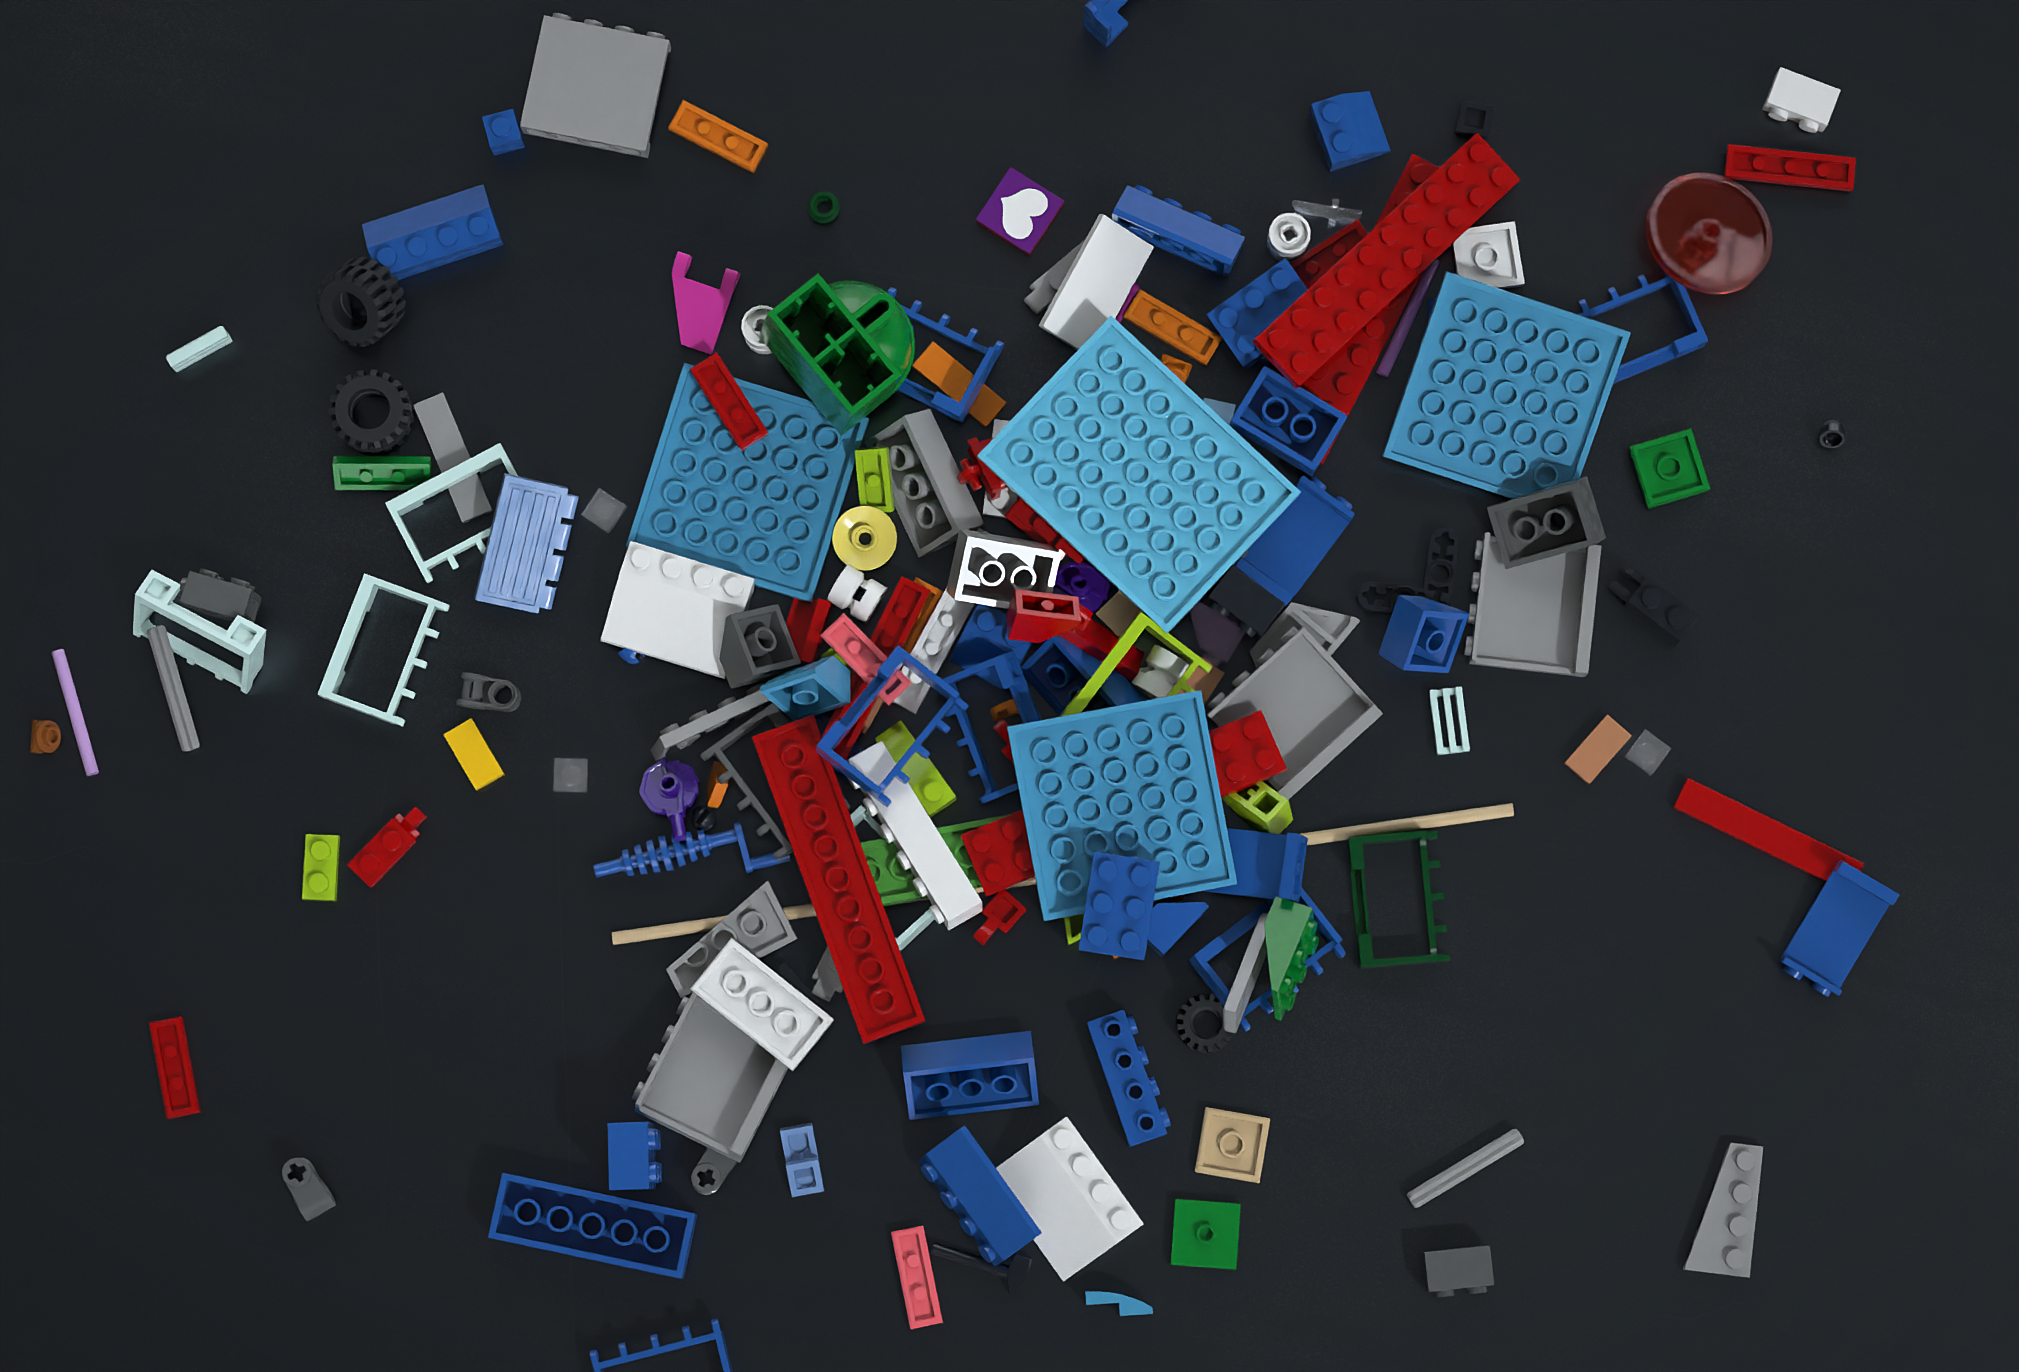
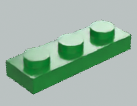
(380, 472)

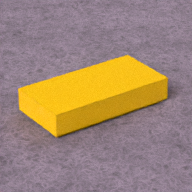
(474, 754)

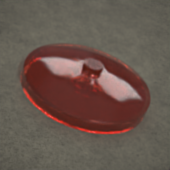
(1709, 233)

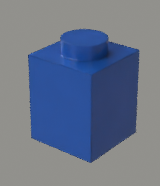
(503, 132)

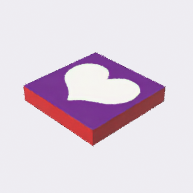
(1020, 211)

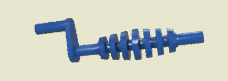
(691, 846)

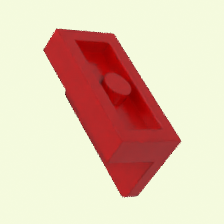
(806, 624)

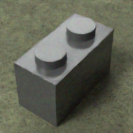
(1458, 1269)

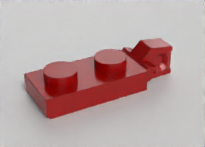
(1039, 530)
(387, 847)

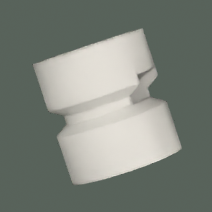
(1288, 237)
(751, 328)
(848, 586)
(1160, 674)

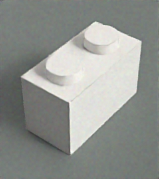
(1801, 100)

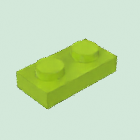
(874, 478)
(321, 867)

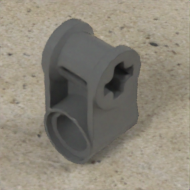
(482, 692)
(715, 1163)
(309, 1194)

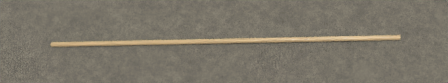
(1315, 837)

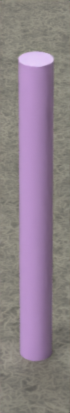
(75, 712)

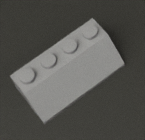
(926, 483)

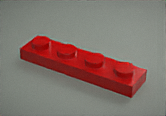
(1790, 167)

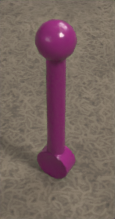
(1126, 304)

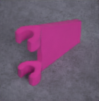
(700, 306)

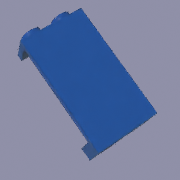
(1297, 540)
(1266, 864)
(1837, 928)

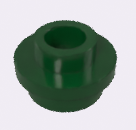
(823, 197)

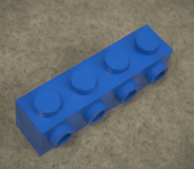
(1127, 1078)

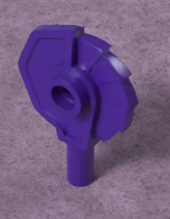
(1083, 582)
(669, 790)

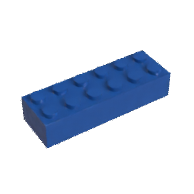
(593, 1225)

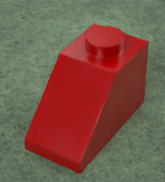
(1041, 615)

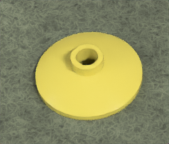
(864, 520)

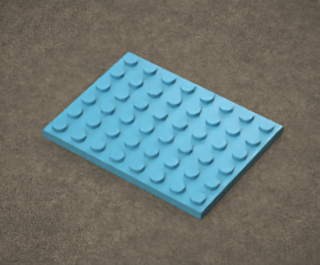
(1138, 474)

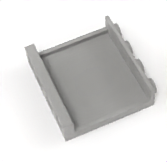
(595, 85)
(1534, 612)
(1306, 703)
(709, 1081)

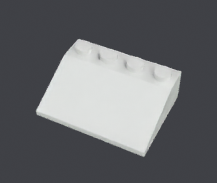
(674, 608)
(1068, 1198)

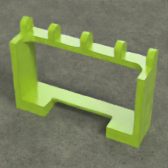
(1124, 643)

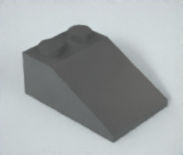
(1546, 523)

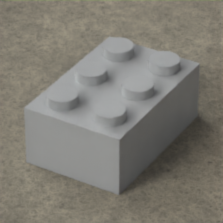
(992, 566)

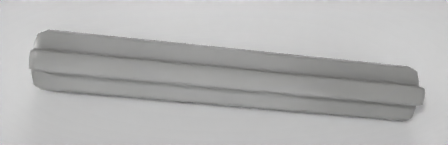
(173, 688)
(1465, 1168)

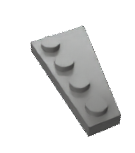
(710, 723)
(755, 924)
(1728, 1224)

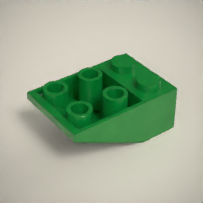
(1289, 941)

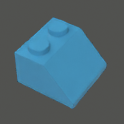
(810, 688)

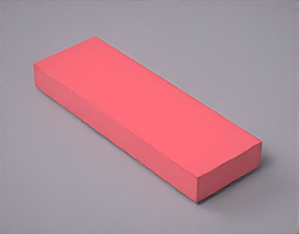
(862, 656)
(916, 1277)

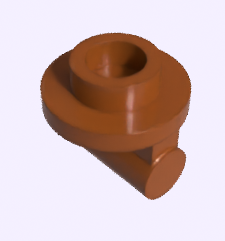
(44, 736)

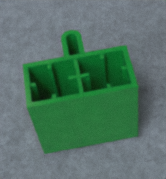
(842, 346)

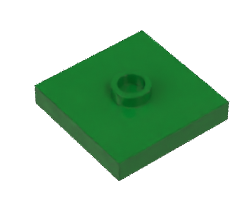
(1669, 468)
(1205, 1234)

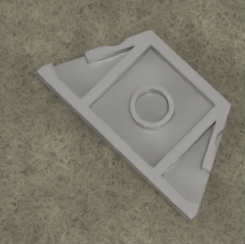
(1325, 626)

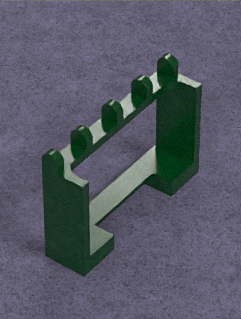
(1359, 899)

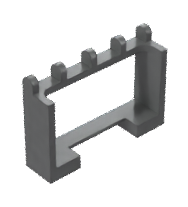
(775, 719)

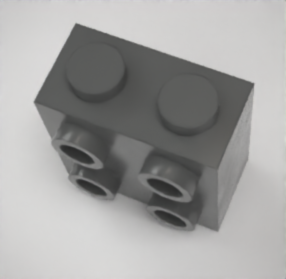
(213, 596)

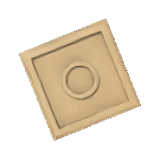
(1232, 1145)

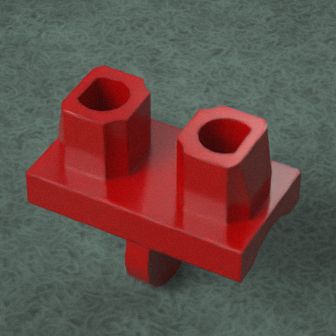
(970, 473)

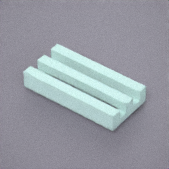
(199, 348)
(1446, 692)

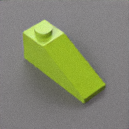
(924, 777)
(1261, 808)

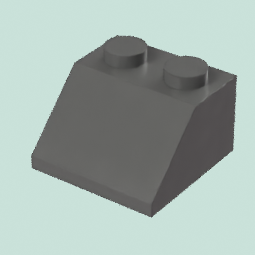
(756, 646)

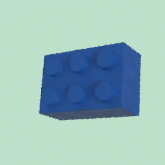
(1255, 308)
(1288, 421)
(1119, 905)
(633, 1156)

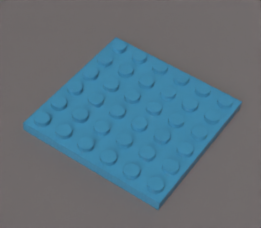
(1504, 390)
(751, 509)
(1123, 785)

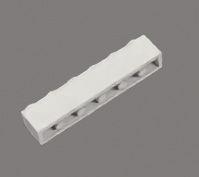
(918, 842)

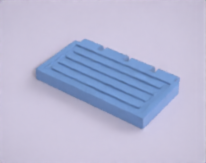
(523, 543)

